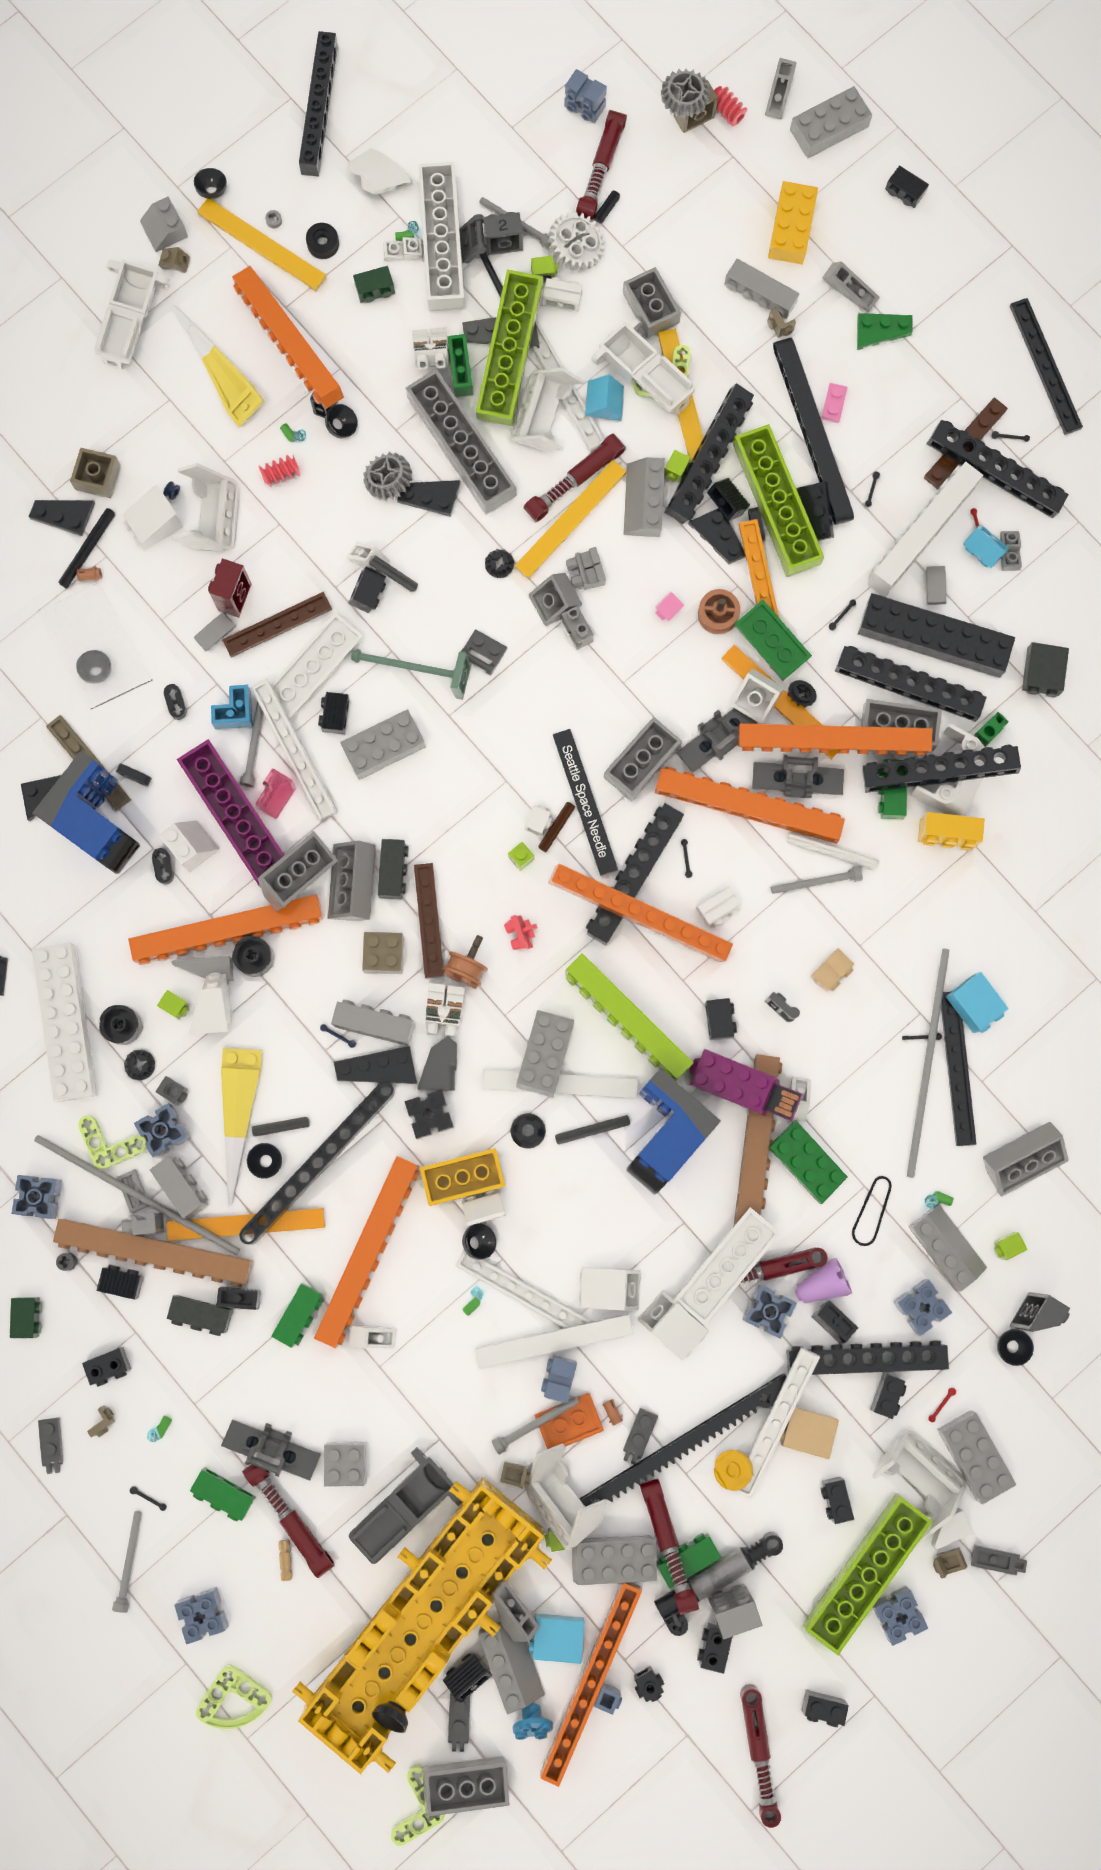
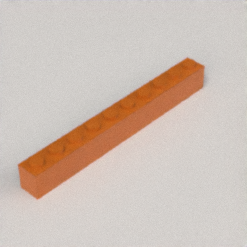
(287, 337)
(835, 738)
(750, 805)
(640, 913)
(224, 929)
(366, 1252)
(590, 1683)

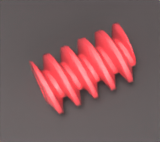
(728, 106)
(279, 470)

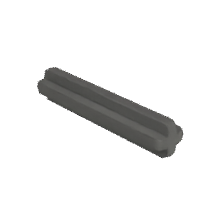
(393, 573)
(280, 1126)

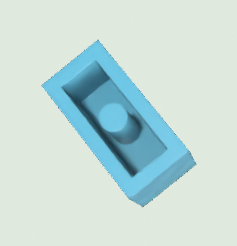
(985, 546)

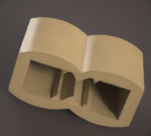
(832, 970)

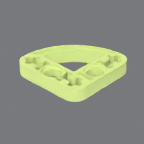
(234, 1685)

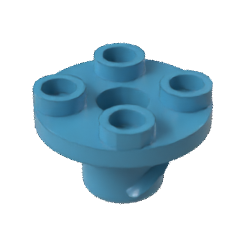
(532, 1724)

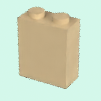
(810, 1433)

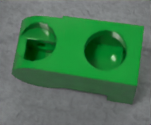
(991, 728)

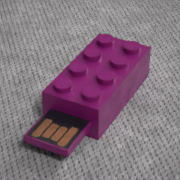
(743, 1085)

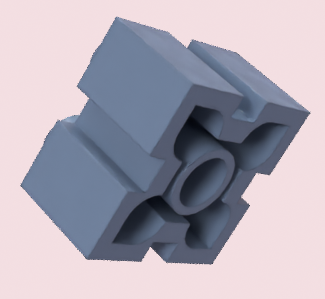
(585, 96)
(150, 1128)
(27, 1205)
(935, 1308)
(773, 1323)
(560, 1378)
(207, 1604)
(911, 1621)

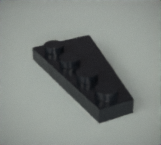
(389, 1066)

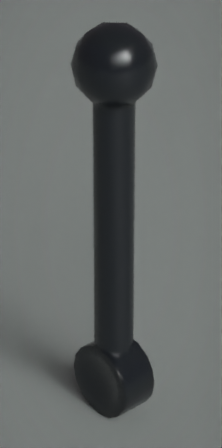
(995, 434)
(875, 476)
(832, 625)
(688, 874)
(938, 1037)
(134, 1490)

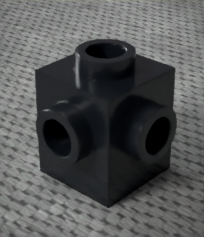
(645, 1678)

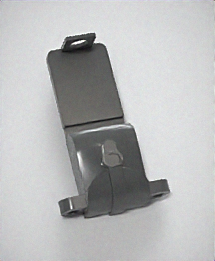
(402, 1509)

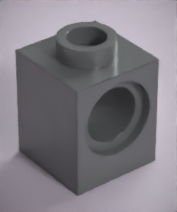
(164, 1087)

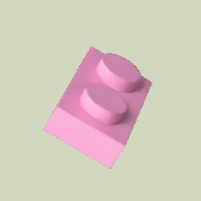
(834, 403)

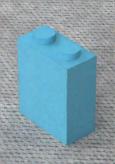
(977, 1003)
(558, 1638)

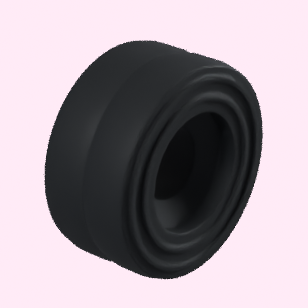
(322, 230)

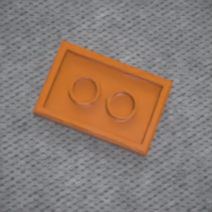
(571, 1425)

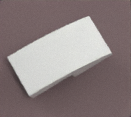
(402, 250)

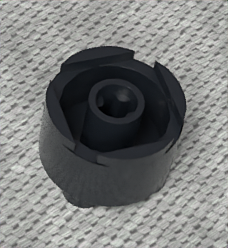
(243, 950)
(110, 1028)

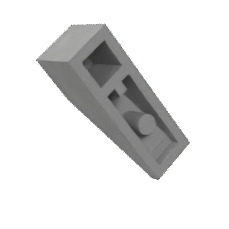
(780, 88)
(850, 285)
(204, 966)
(513, 1614)

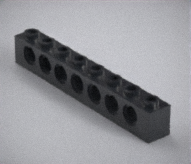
(318, 104)
(743, 401)
(1002, 479)
(900, 686)
(932, 776)
(673, 819)
(937, 1361)

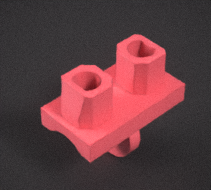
(524, 931)

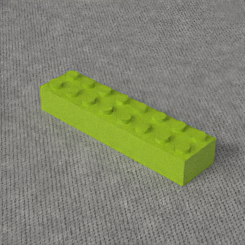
(509, 347)
(778, 500)
(627, 1017)
(867, 1574)

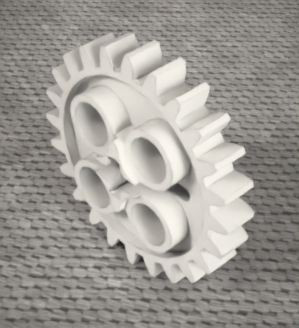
(568, 227)

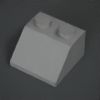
(163, 224)
(554, 597)

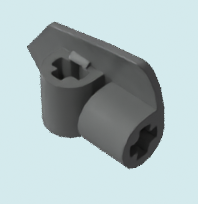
(440, 1067)

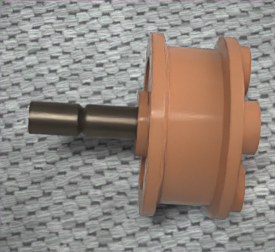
(718, 611)
(465, 967)

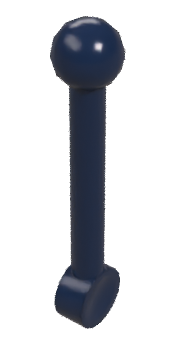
(351, 1043)

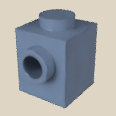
(608, 1699)

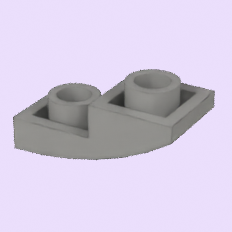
(1012, 558)
(936, 585)
(214, 631)

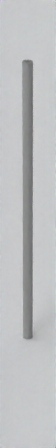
(928, 1063)
(137, 1195)

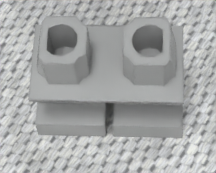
(589, 569)
(577, 627)
(140, 1226)

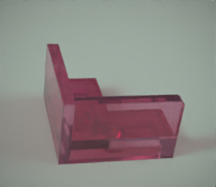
(276, 793)

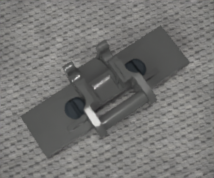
(713, 732)
(800, 785)
(273, 1443)

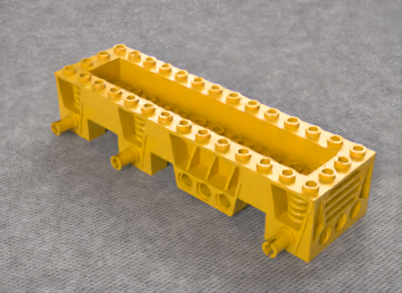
(382, 1643)

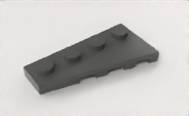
(482, 330)

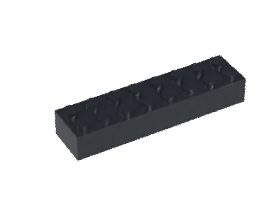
(936, 635)

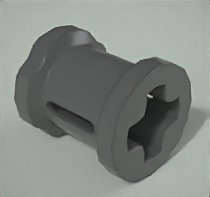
(64, 1256)

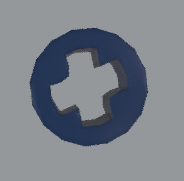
(171, 490)

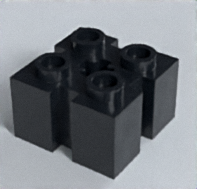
(434, 1103)

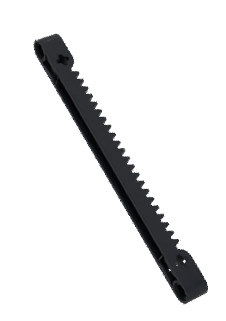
(686, 1441)

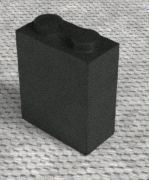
(1045, 669)

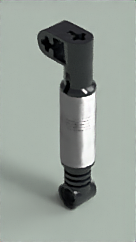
(718, 1575)

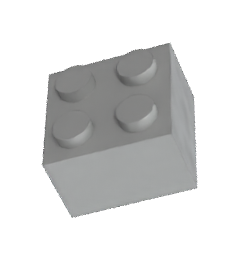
(344, 1464)

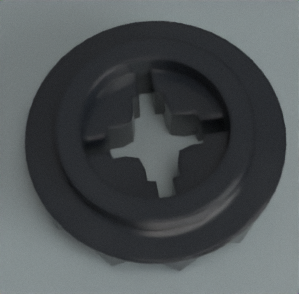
(503, 570)
(801, 686)
(147, 1068)

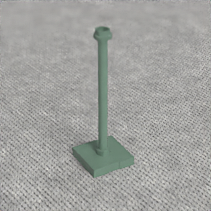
(459, 674)

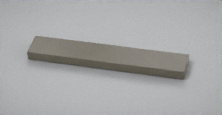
(73, 745)

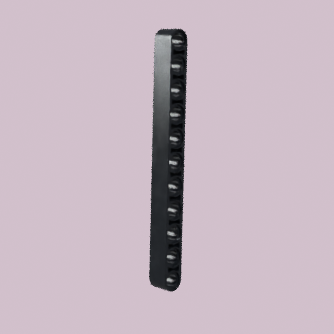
(812, 429)
(308, 1167)

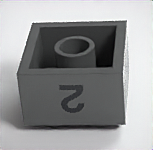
(503, 233)

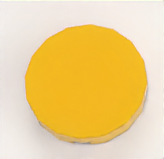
(733, 1470)

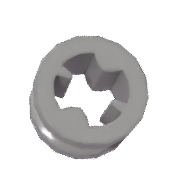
(271, 213)

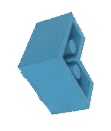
(237, 713)

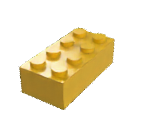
(793, 222)
(462, 1177)

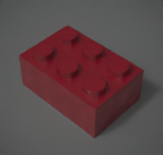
(230, 587)

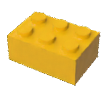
(951, 830)

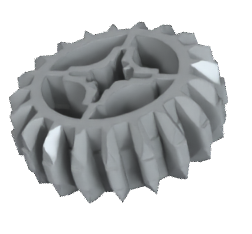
(695, 90)
(392, 480)

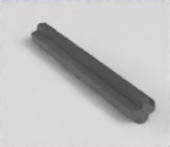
(592, 1129)

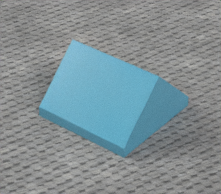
(604, 398)

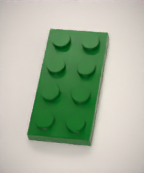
(772, 640)
(807, 1162)

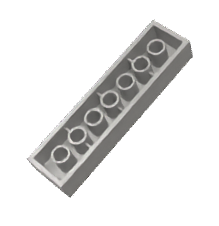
(461, 441)

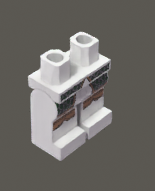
(430, 354)
(444, 1015)

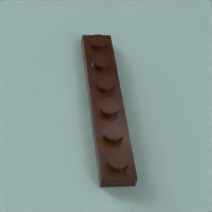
(977, 429)
(277, 624)
(428, 920)

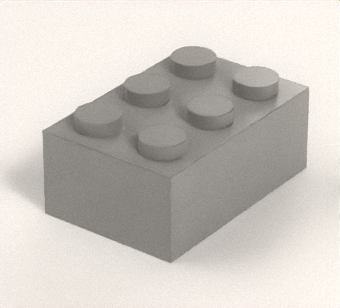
(651, 302)
(179, 1186)

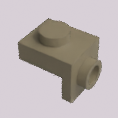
(174, 258)
(778, 325)
(101, 1428)
(515, 1474)
(949, 1562)

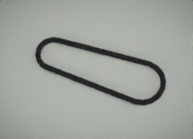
(881, 1215)

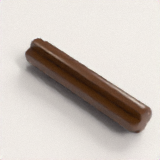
(556, 827)

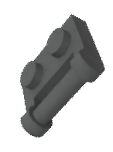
(470, 245)
(486, 647)
(778, 1004)

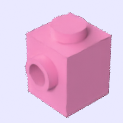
(668, 607)

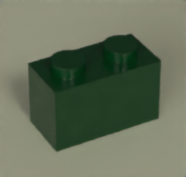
(374, 284)
(25, 1317)

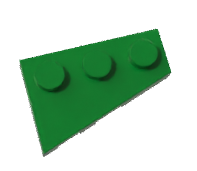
(882, 327)

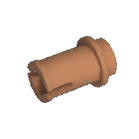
(89, 574)
(612, 1412)

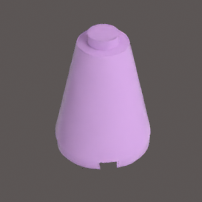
(824, 1284)

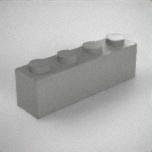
(761, 288)

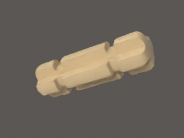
(285, 1560)

